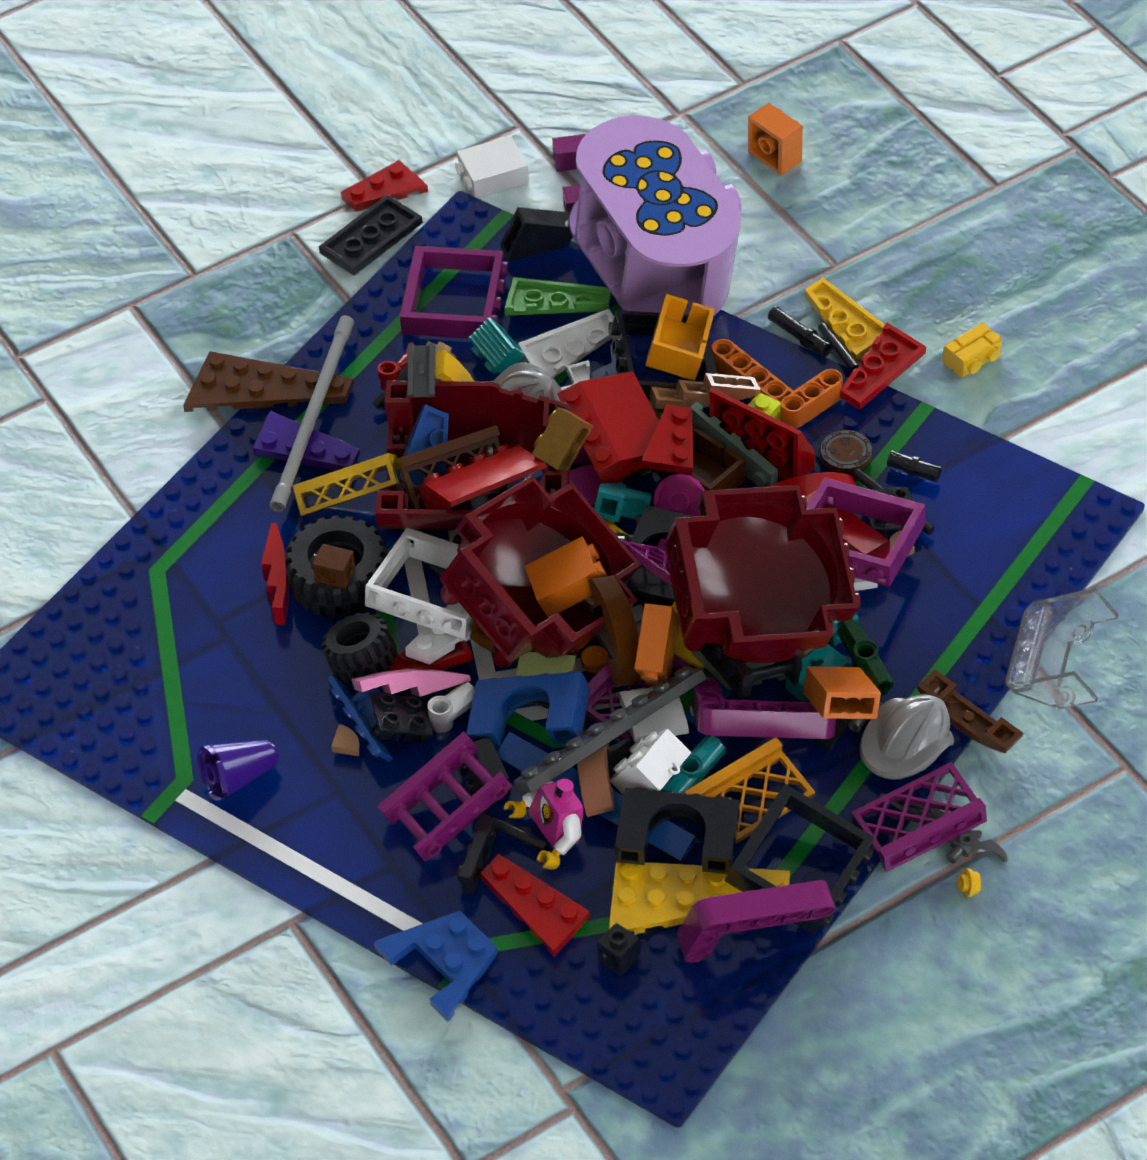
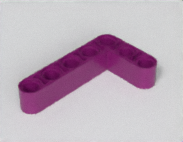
(756, 718)
(749, 911)

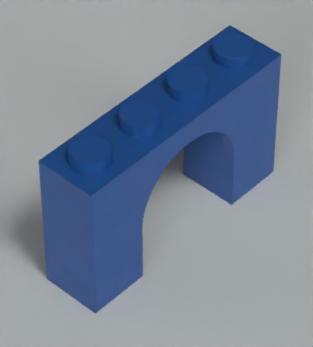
(499, 697)

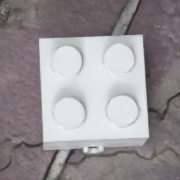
(650, 762)

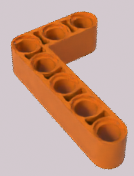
(796, 405)

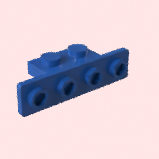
(361, 710)

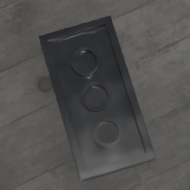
(370, 234)

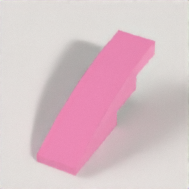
(417, 680)

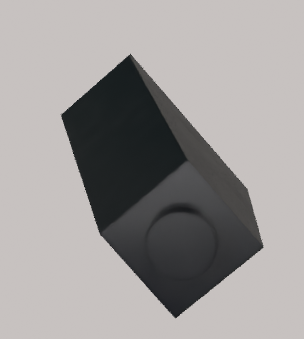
(535, 233)

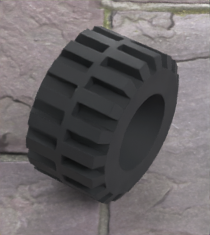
(359, 646)

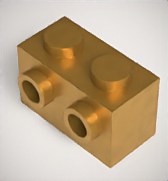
(561, 439)

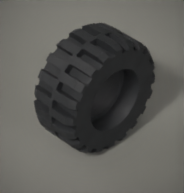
(345, 533)

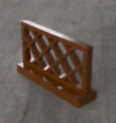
(441, 453)

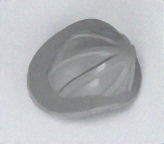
(530, 380)
(906, 736)

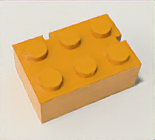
(680, 345)

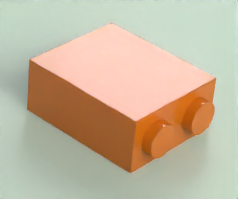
(563, 576)
(657, 643)
(841, 692)

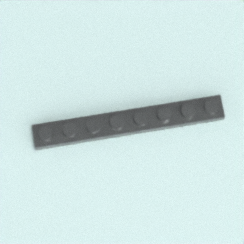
(604, 732)

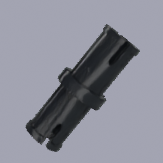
(914, 466)

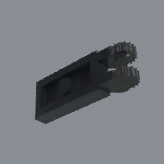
(477, 855)

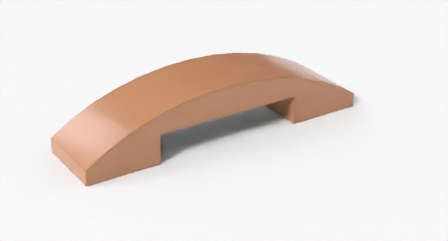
(595, 783)

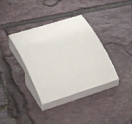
(669, 716)

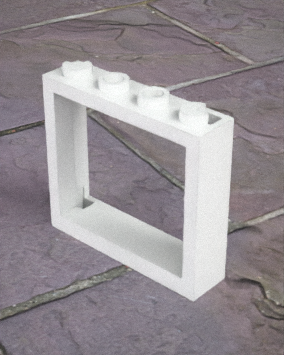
(427, 549)

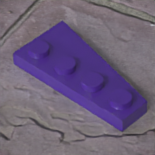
(321, 451)

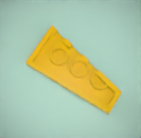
(845, 317)

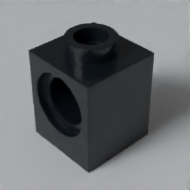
(618, 949)

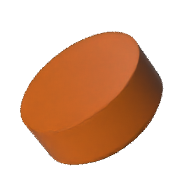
(594, 658)

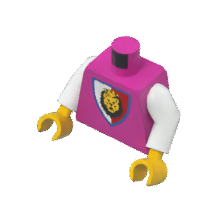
(557, 816)

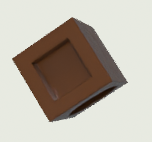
(333, 566)

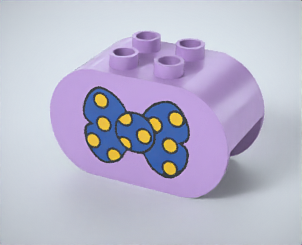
(654, 215)

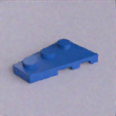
(428, 431)

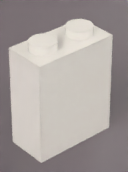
(492, 167)

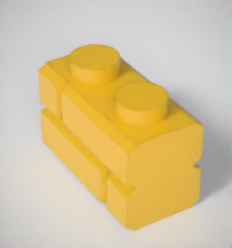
(972, 350)

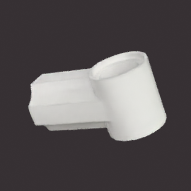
(446, 708)

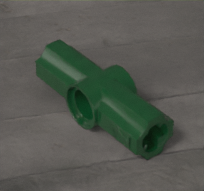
(865, 654)

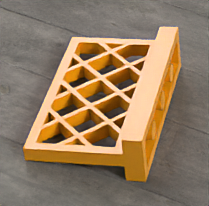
(745, 768)

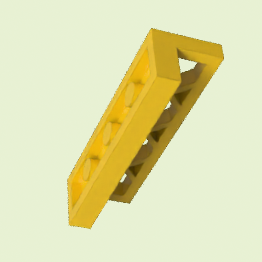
(344, 478)

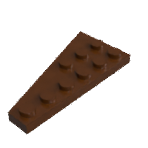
(257, 384)

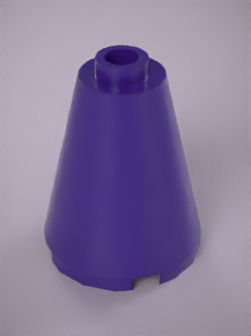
(234, 765)

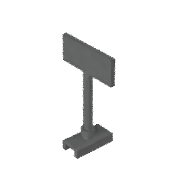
(421, 371)

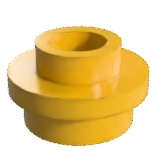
(969, 882)

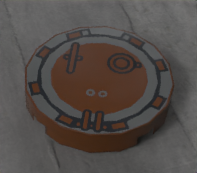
(845, 451)

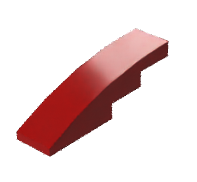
(276, 575)

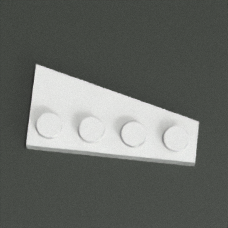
(568, 343)
(434, 643)

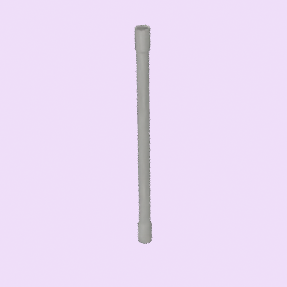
(283, 489)

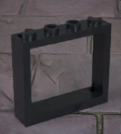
(644, 324)
(788, 797)

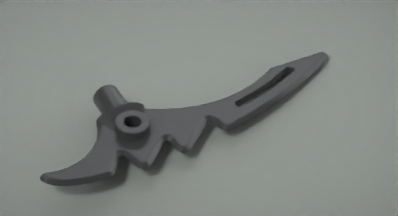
(963, 844)

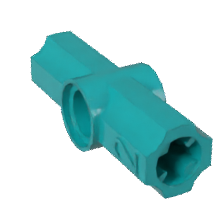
(696, 765)

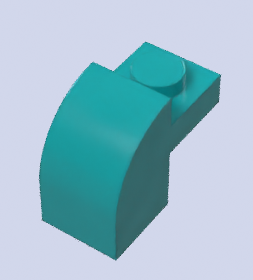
(617, 500)

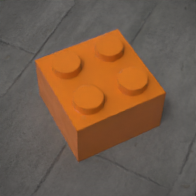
(775, 138)

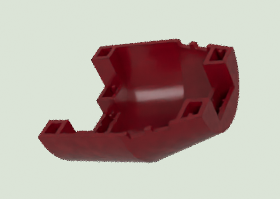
(470, 409)

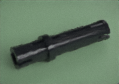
(807, 336)

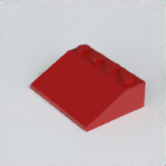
(620, 422)
(771, 438)
(479, 477)

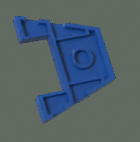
(452, 948)

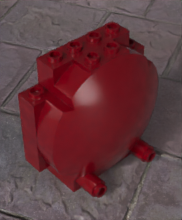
(491, 573)
(760, 573)

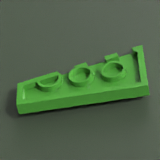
(551, 297)

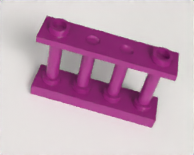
(430, 776)

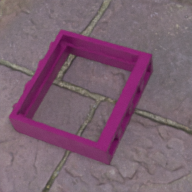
(451, 258)
(880, 507)

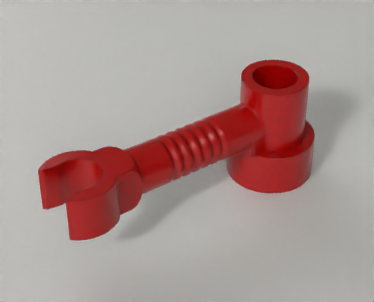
(389, 370)

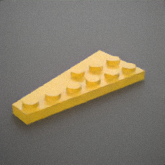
(666, 892)

